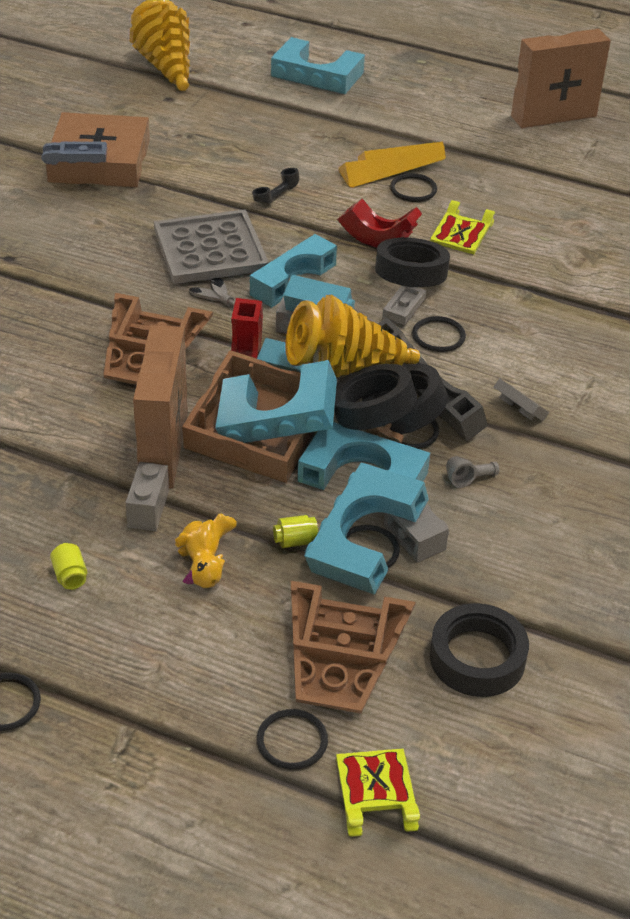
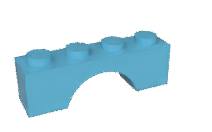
(309, 257)

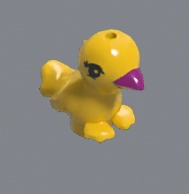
(201, 544)

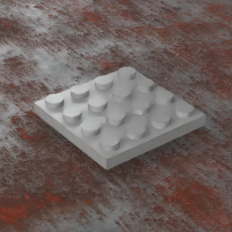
(210, 246)

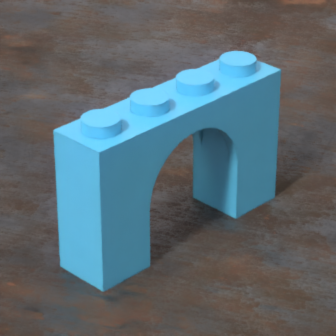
(292, 65)
(299, 290)
(306, 412)
(342, 445)
(367, 492)

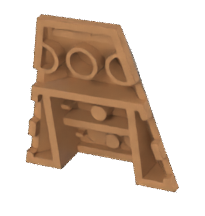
(130, 334)
(341, 646)

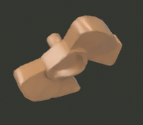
(384, 432)

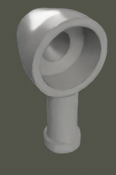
(463, 472)

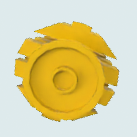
(163, 38)
(343, 337)

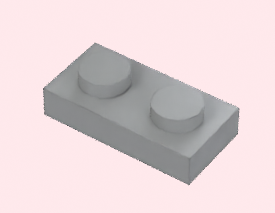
(404, 304)
(512, 395)

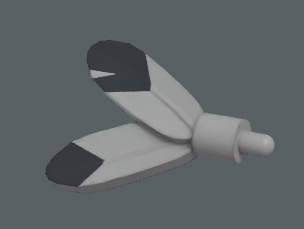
(218, 293)

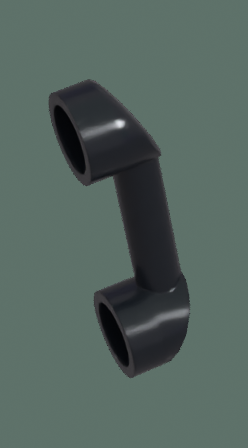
(290, 179)

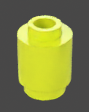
(295, 531)
(69, 566)

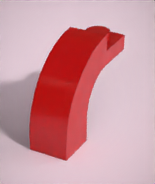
(372, 229)
(247, 327)

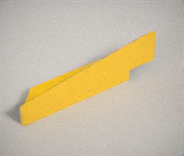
(390, 161)

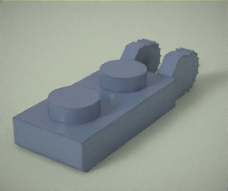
(74, 152)

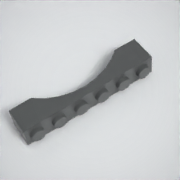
(462, 410)

